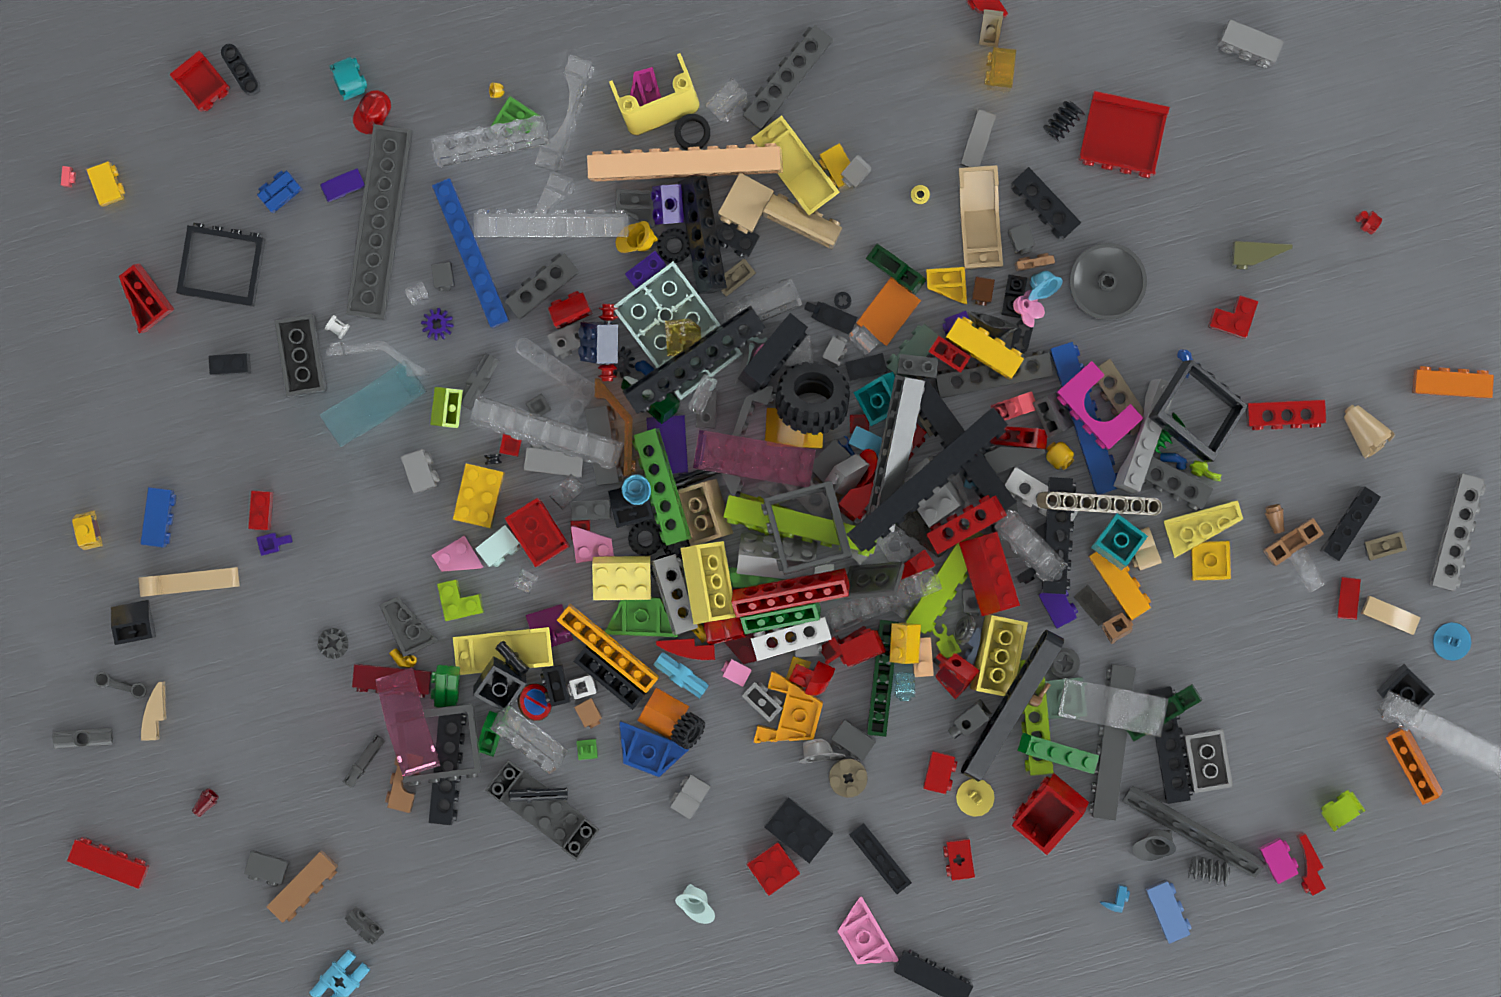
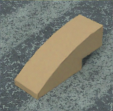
(1390, 615)
(154, 712)

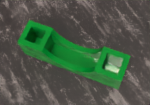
(1058, 753)

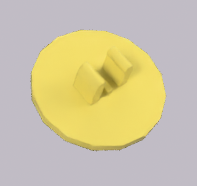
(975, 797)

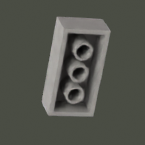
(758, 558)

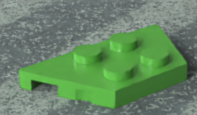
(640, 619)

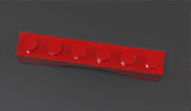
(857, 499)

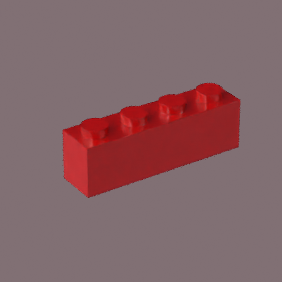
(108, 863)

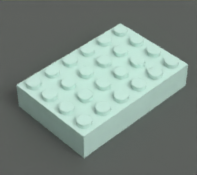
(669, 298)

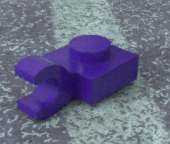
(270, 543)

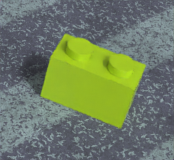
(446, 407)

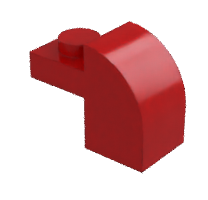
(814, 680)

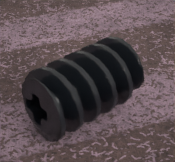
(1063, 120)

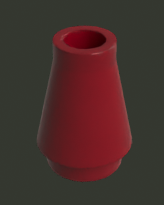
(205, 801)

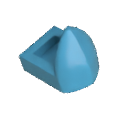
(1122, 896)

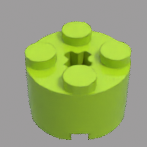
(1342, 811)

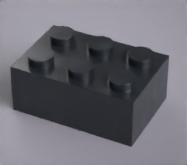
(798, 829)

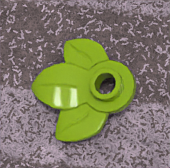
(1201, 469)

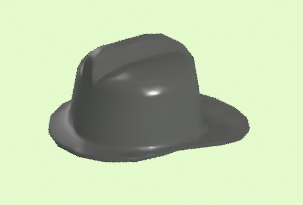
(1155, 846)

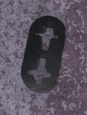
(1026, 338)

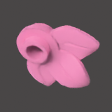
(1028, 309)

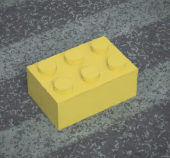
(621, 577)

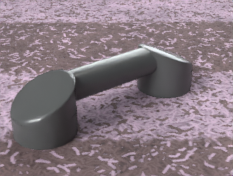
(103, 680)

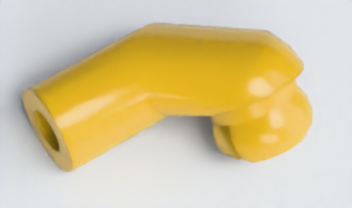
(406, 662)

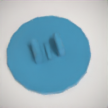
(1452, 641)

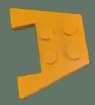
(798, 715)

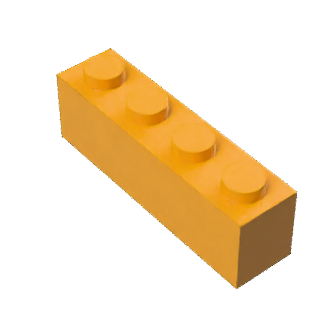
(1122, 586)

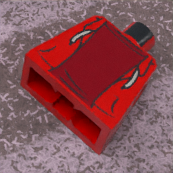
(955, 673)

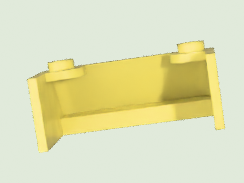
(661, 111)

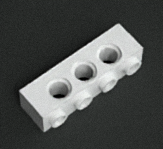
(1018, 477)
(763, 651)

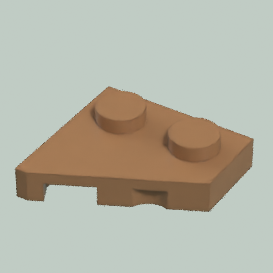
(1027, 263)

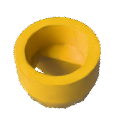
(495, 90)

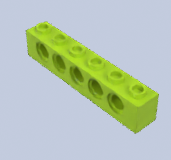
(1041, 766)

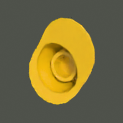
(639, 238)

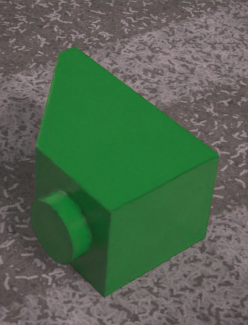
(489, 739)

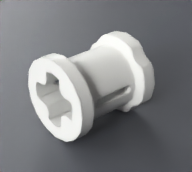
(337, 327)

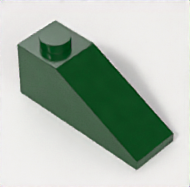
(659, 410)

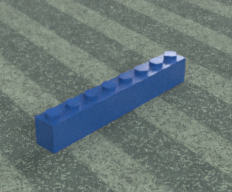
(470, 253)
(1097, 460)

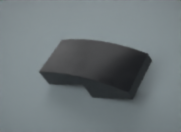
(1014, 288)

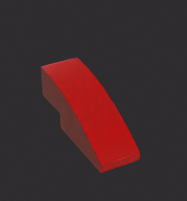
(687, 649)

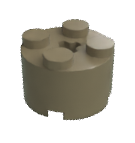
(850, 788)

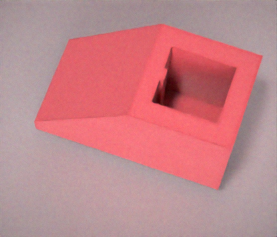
(1015, 406)

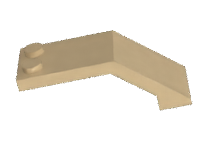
(980, 217)

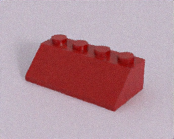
(989, 574)

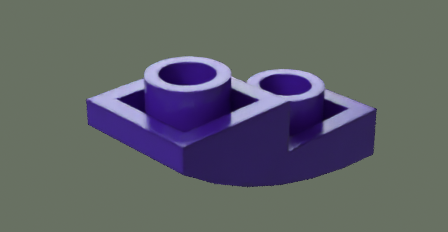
(342, 185)

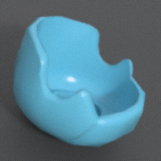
(636, 489)

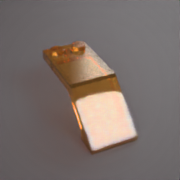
(603, 392)

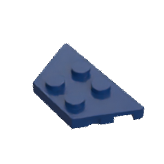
(647, 750)

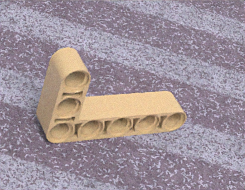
(188, 582)

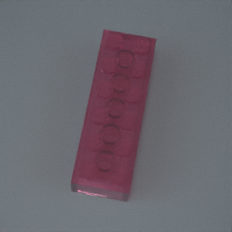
(754, 458)

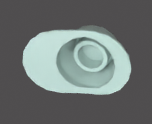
(695, 905)

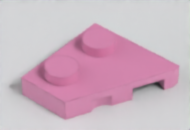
(590, 545)
(457, 556)

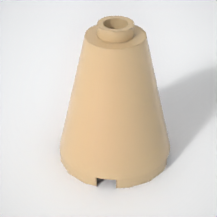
(1367, 430)

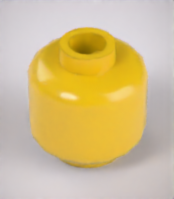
(1059, 455)

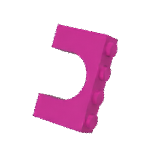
(1107, 432)

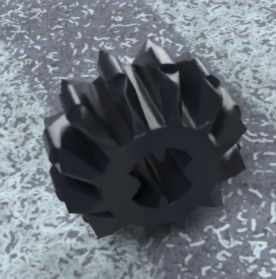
(626, 362)

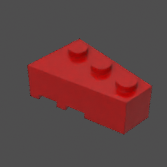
(145, 298)

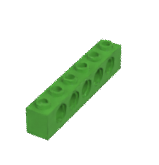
(670, 494)

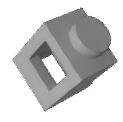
(835, 350)

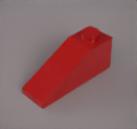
(1022, 438)

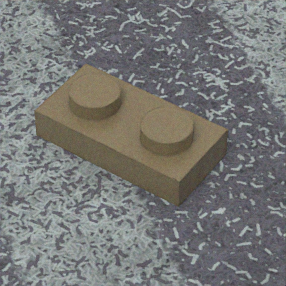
(991, 28)
(737, 276)
(1385, 546)

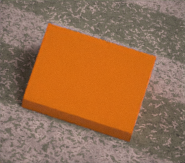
(662, 713)

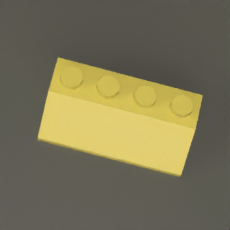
(708, 582)
(998, 654)

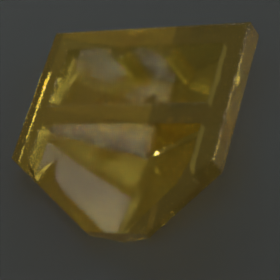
(681, 335)

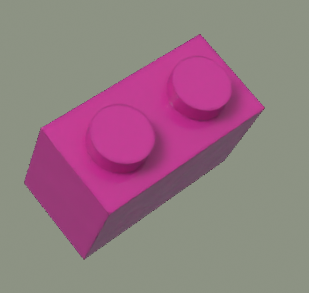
(1279, 860)

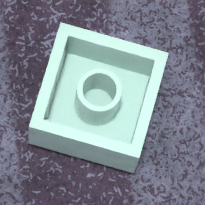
(498, 546)

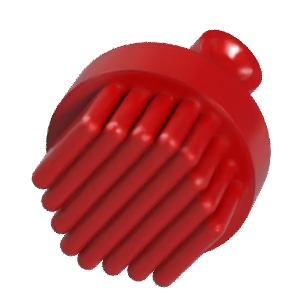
(1370, 221)

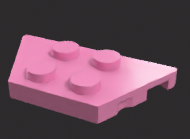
(865, 937)

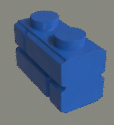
(279, 191)

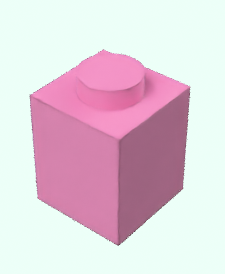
(736, 672)

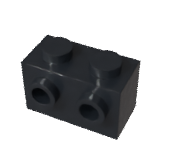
(556, 685)

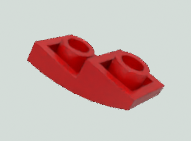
(1349, 598)

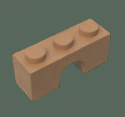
(1293, 541)
(399, 797)

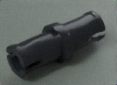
(512, 658)

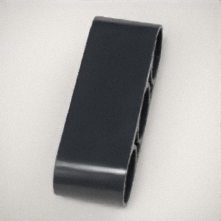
(233, 63)

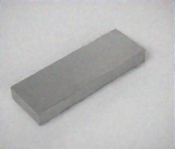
(978, 139)

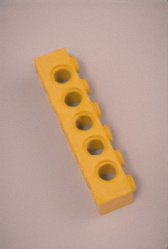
(607, 648)

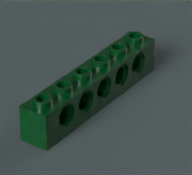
(881, 684)

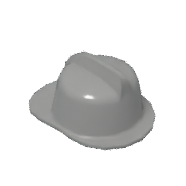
(819, 750)

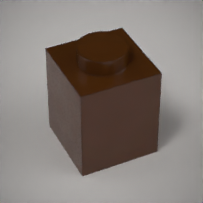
(982, 291)

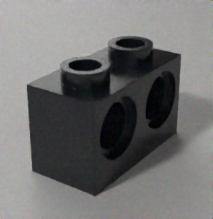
(735, 241)

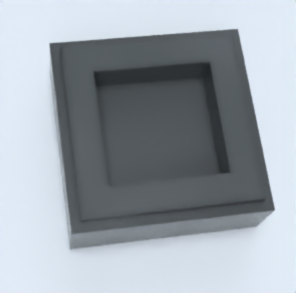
(538, 405)

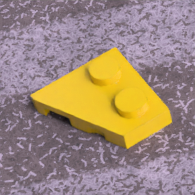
(948, 282)

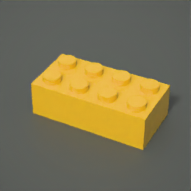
(984, 348)

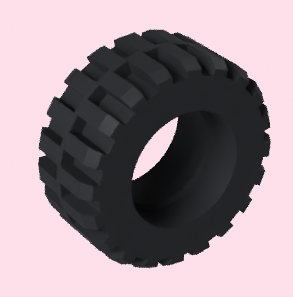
(812, 416)

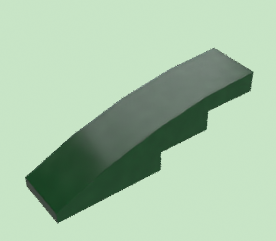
(1176, 705)

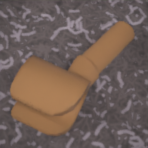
(1036, 700)

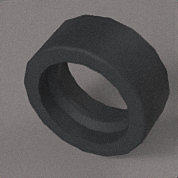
(692, 117)

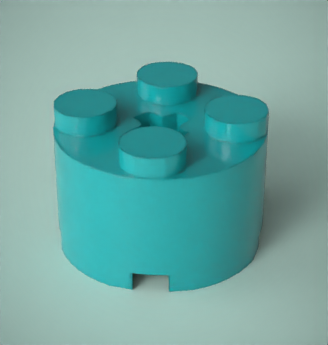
(348, 78)

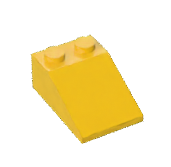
(779, 433)

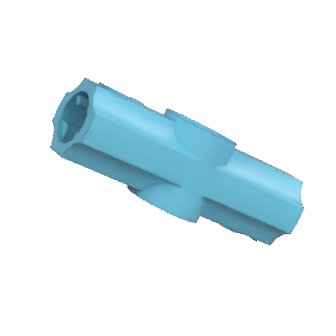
(681, 675)

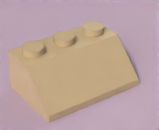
(704, 512)

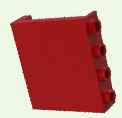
(1123, 134)

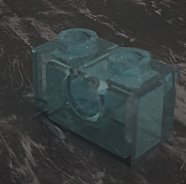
(904, 686)

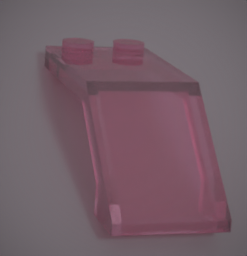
(407, 722)

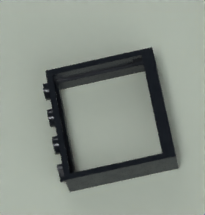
(234, 234)
(1222, 391)

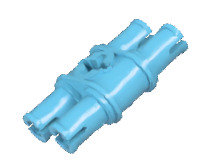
(337, 969)

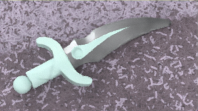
(748, 353)

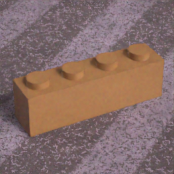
(302, 886)

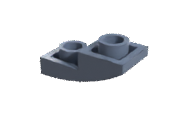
(974, 642)

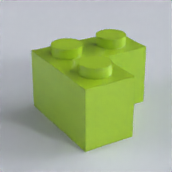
(454, 605)

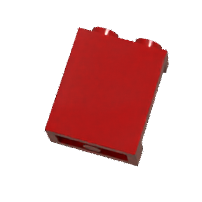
(200, 81)

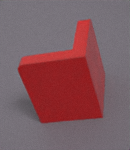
(831, 649)

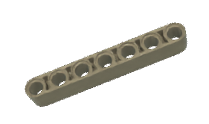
(1091, 501)

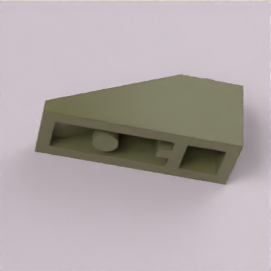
(1251, 253)

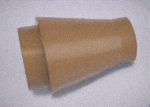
(1275, 517)

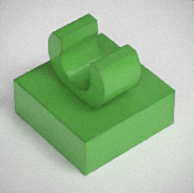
(587, 749)

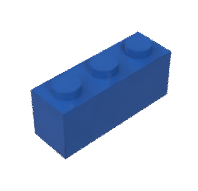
(158, 517)

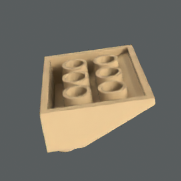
(796, 219)

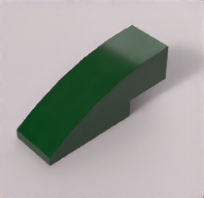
(896, 269)

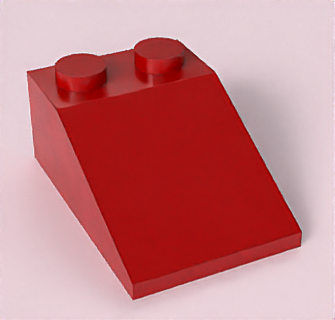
(570, 310)

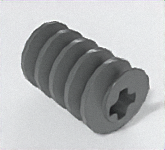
(1209, 870)

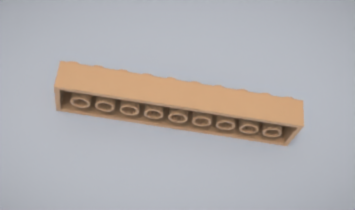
(684, 164)

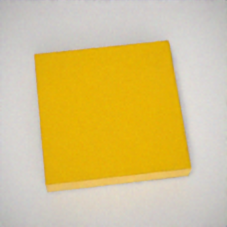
(1211, 561)

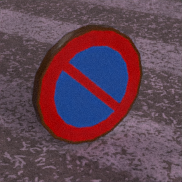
(533, 702)

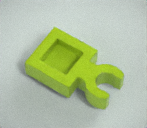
(947, 644)

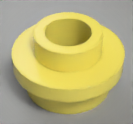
(914, 194)

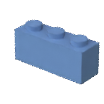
(1168, 911)

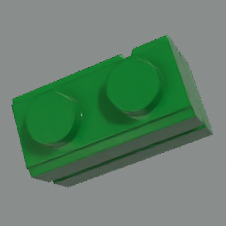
(446, 686)

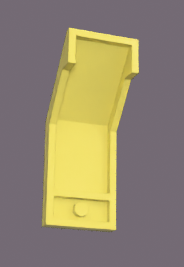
(800, 170)
(476, 651)

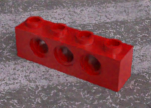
(1316, 408)
(993, 510)

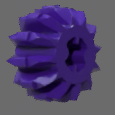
(444, 322)

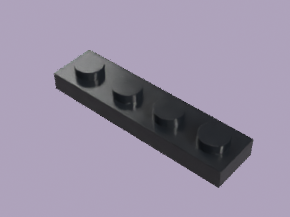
(880, 858)

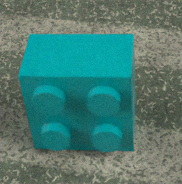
(876, 398)
(1119, 541)

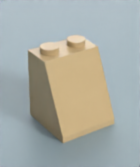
(745, 203)

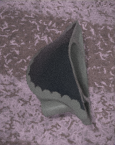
(995, 326)

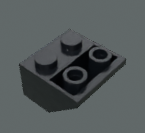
(627, 513)
(132, 622)

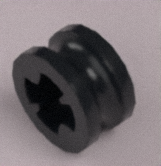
(836, 300)
(493, 459)

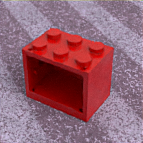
(537, 532)
(1049, 813)

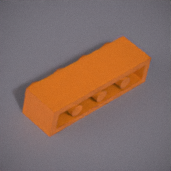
(1453, 383)
(1414, 765)

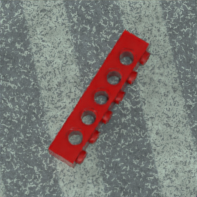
(790, 593)

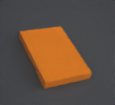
(888, 311)

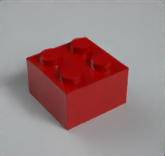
(773, 868)

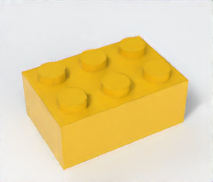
(478, 495)

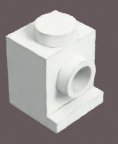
(577, 692)

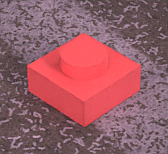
(67, 177)

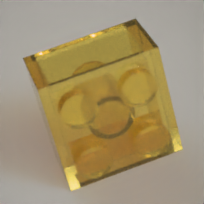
(1001, 69)

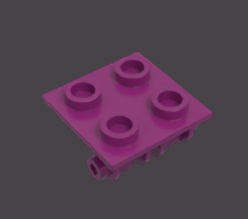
(548, 618)

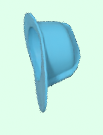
(1044, 285)

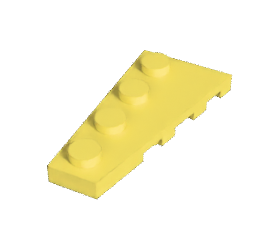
(1195, 528)

